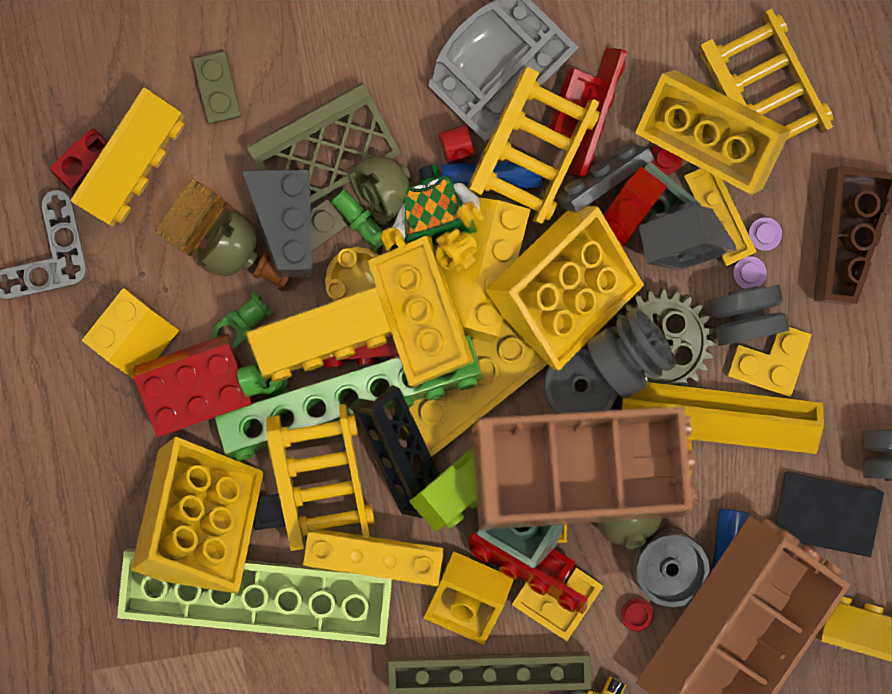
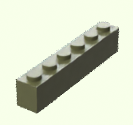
(490, 673)

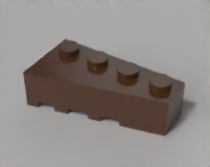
(850, 230)

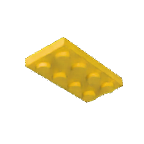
(420, 311)

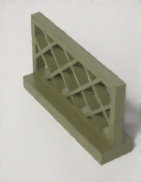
(317, 120)

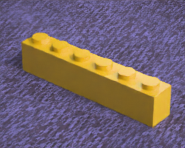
(738, 416)

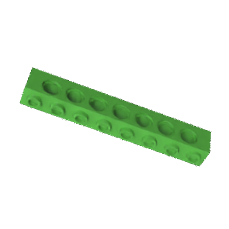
(235, 425)

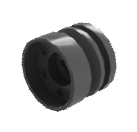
(627, 356)

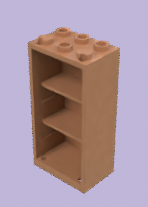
(583, 468)
(748, 618)

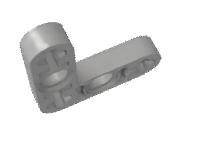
(53, 266)

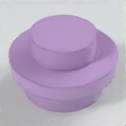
(765, 234)
(749, 272)

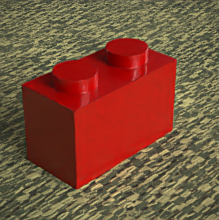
(633, 204)

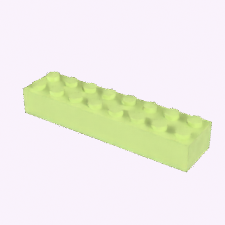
(270, 600)

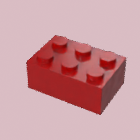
(191, 385)

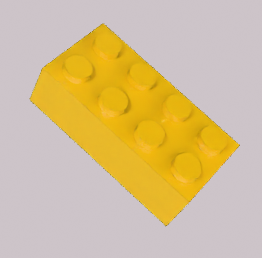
(712, 131)

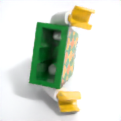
(433, 210)

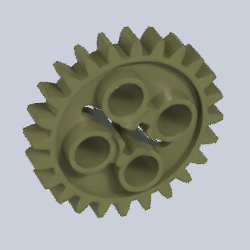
(689, 333)

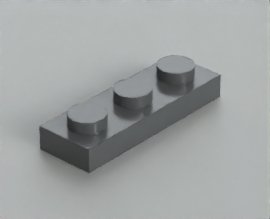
(603, 177)

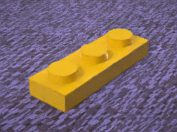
(713, 194)

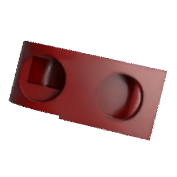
(456, 144)
(78, 160)

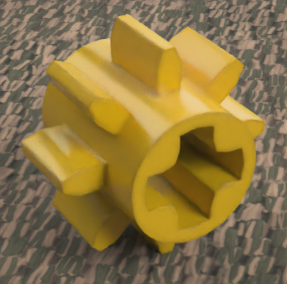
(456, 250)

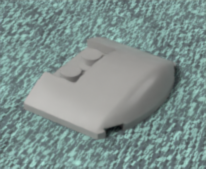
(488, 55)

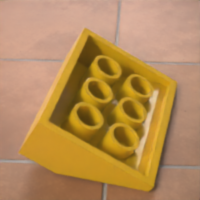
(498, 246)
(566, 285)
(197, 518)

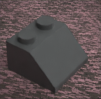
(685, 237)

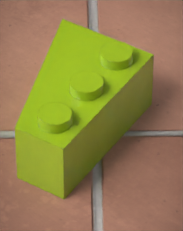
(449, 494)

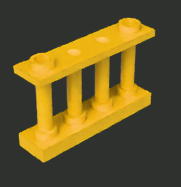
(733, 85)
(501, 149)
(288, 467)
(373, 556)

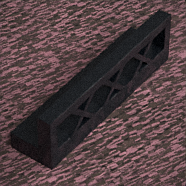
(389, 453)

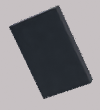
(829, 514)

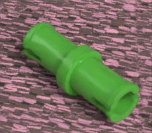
(359, 219)

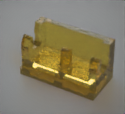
(190, 217)

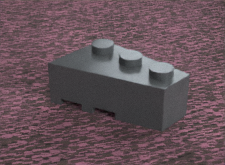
(284, 217)

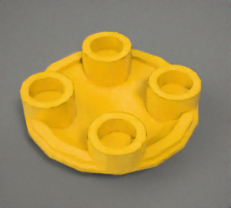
(349, 273)

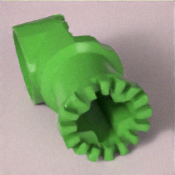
(244, 318)
(254, 383)

